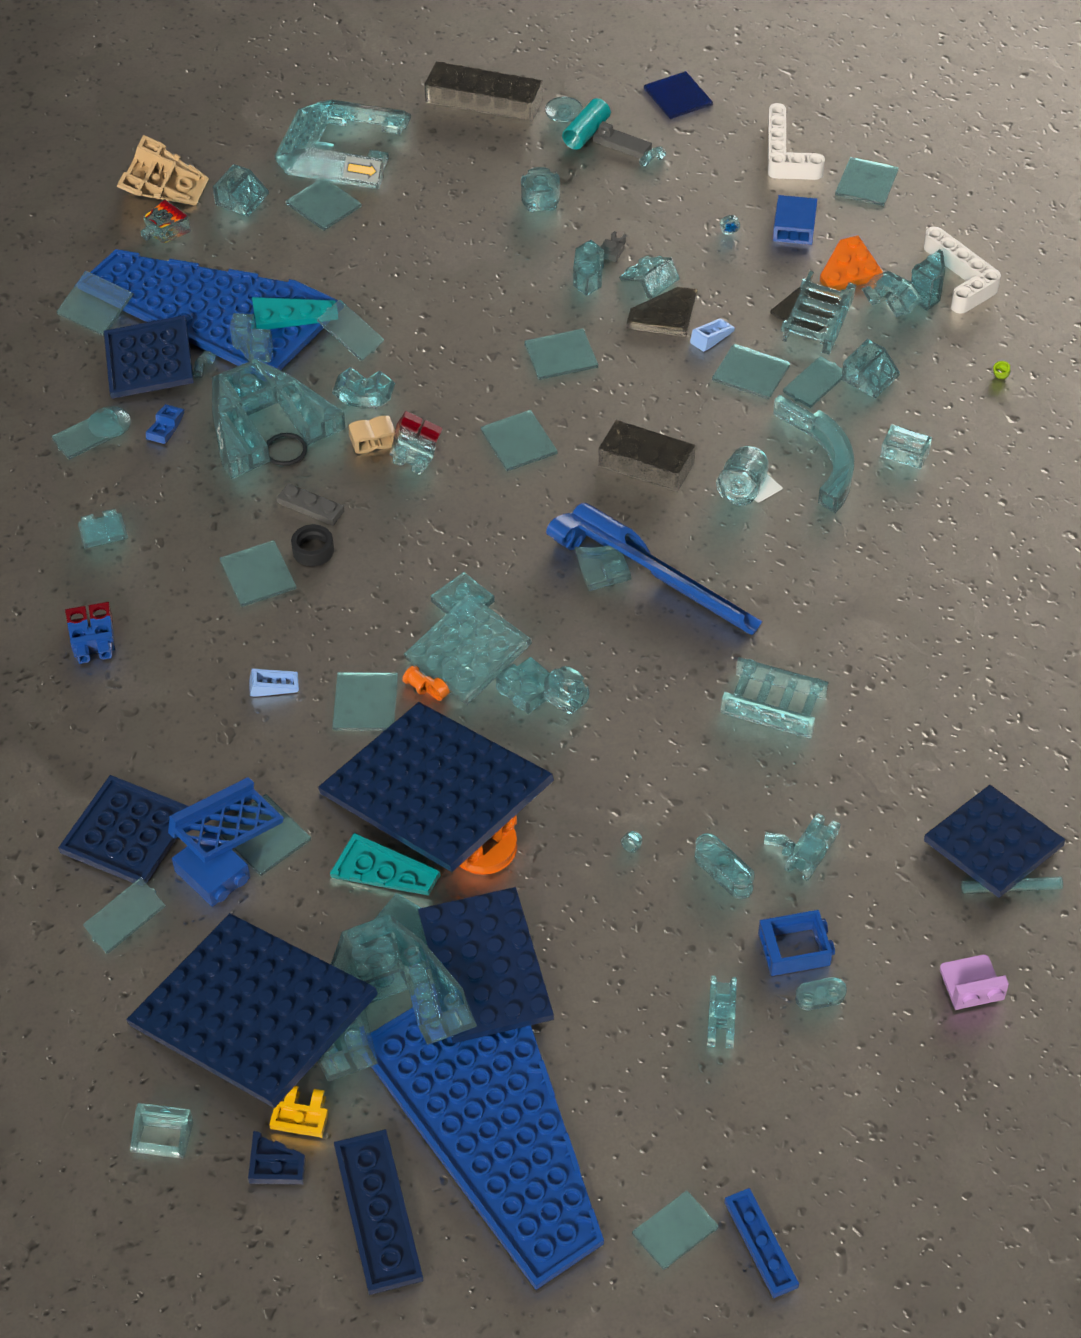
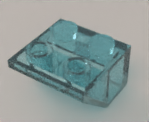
(239, 190)
(929, 279)
(869, 369)
(102, 529)

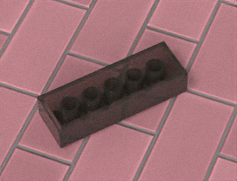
(483, 91)

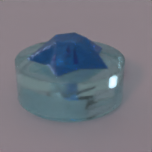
(729, 224)

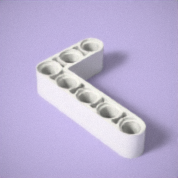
(788, 164)
(980, 277)

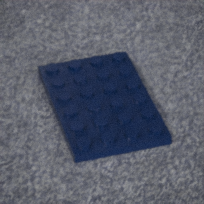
(492, 958)

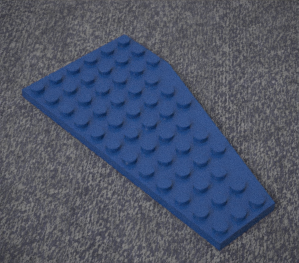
(207, 300)

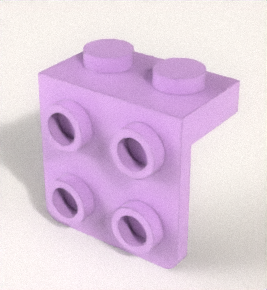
(973, 982)

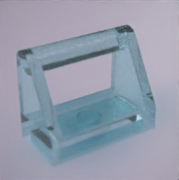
(164, 1118)

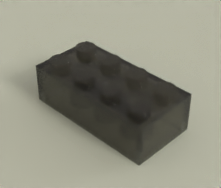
(646, 455)

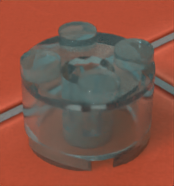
(540, 189)

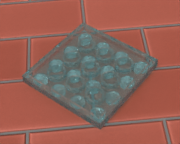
(468, 648)

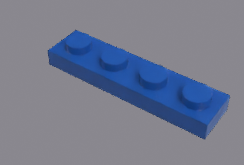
(761, 1243)

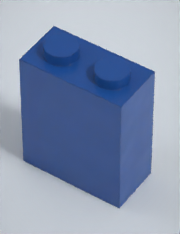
(795, 219)
(214, 878)

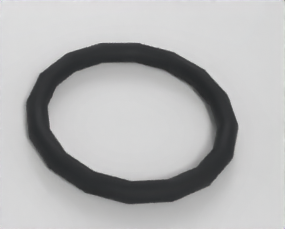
(287, 463)

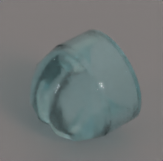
(631, 841)

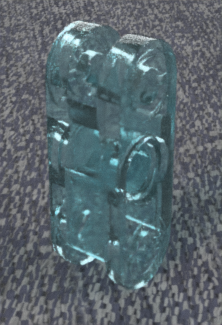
(812, 846)
(712, 854)
(722, 1010)

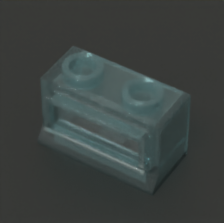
(906, 446)

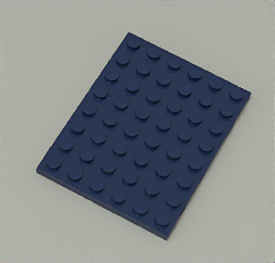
(436, 785)
(252, 1009)

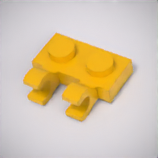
(299, 1118)

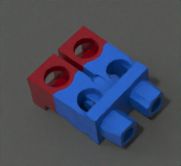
(94, 638)

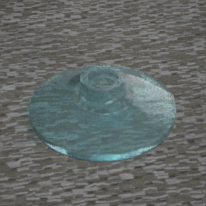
(563, 109)
(109, 422)

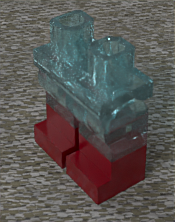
(413, 443)

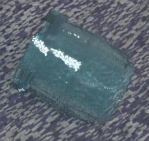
(743, 475)

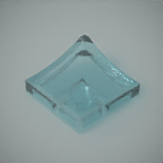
(602, 566)

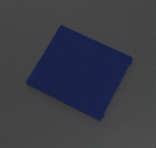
(678, 95)

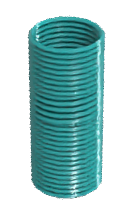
(586, 124)

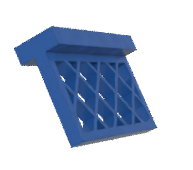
(214, 809)

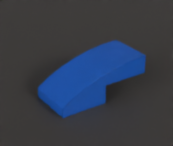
(166, 424)

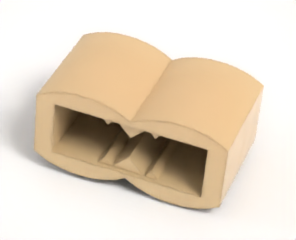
(371, 434)

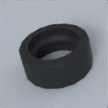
(316, 557)

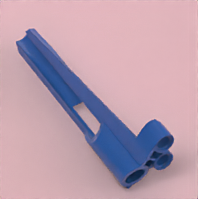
(589, 521)

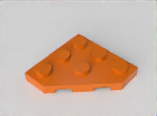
(849, 264)

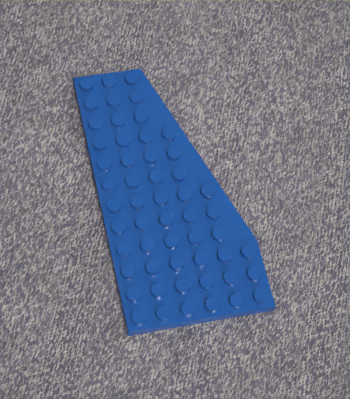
(498, 1135)

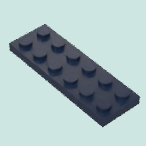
(378, 1212)

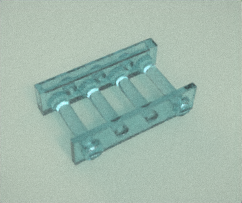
(833, 324)
(769, 715)

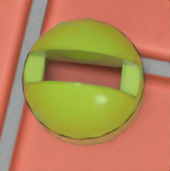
(1004, 367)

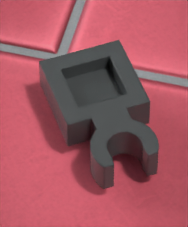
(614, 247)

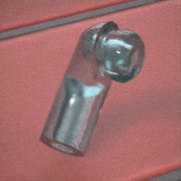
(649, 155)
(205, 357)
(780, 840)

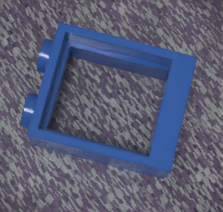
(790, 924)

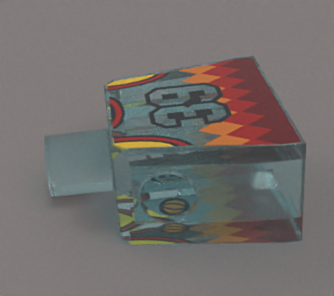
(165, 223)

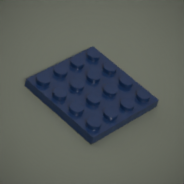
(148, 357)
(123, 831)
(994, 840)

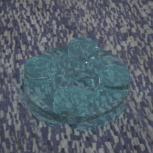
(556, 694)

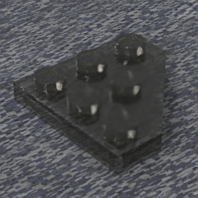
(666, 313)

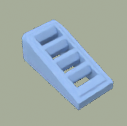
(710, 334)
(259, 686)

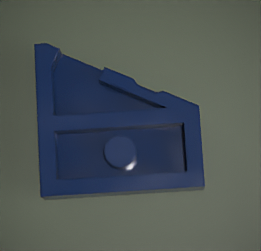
(274, 1163)

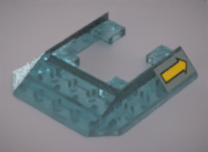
(307, 157)

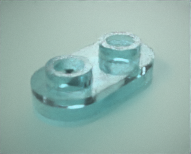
(819, 993)

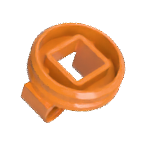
(498, 856)

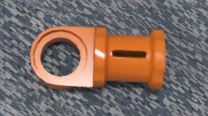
(425, 684)

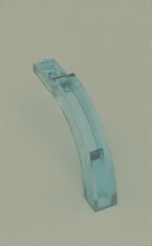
(833, 440)

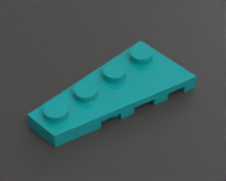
(281, 313)
(382, 867)

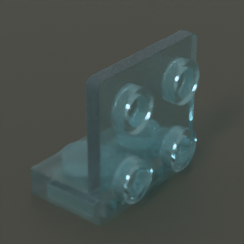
(654, 273)

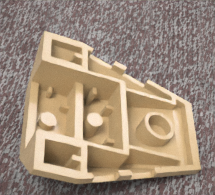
(162, 175)

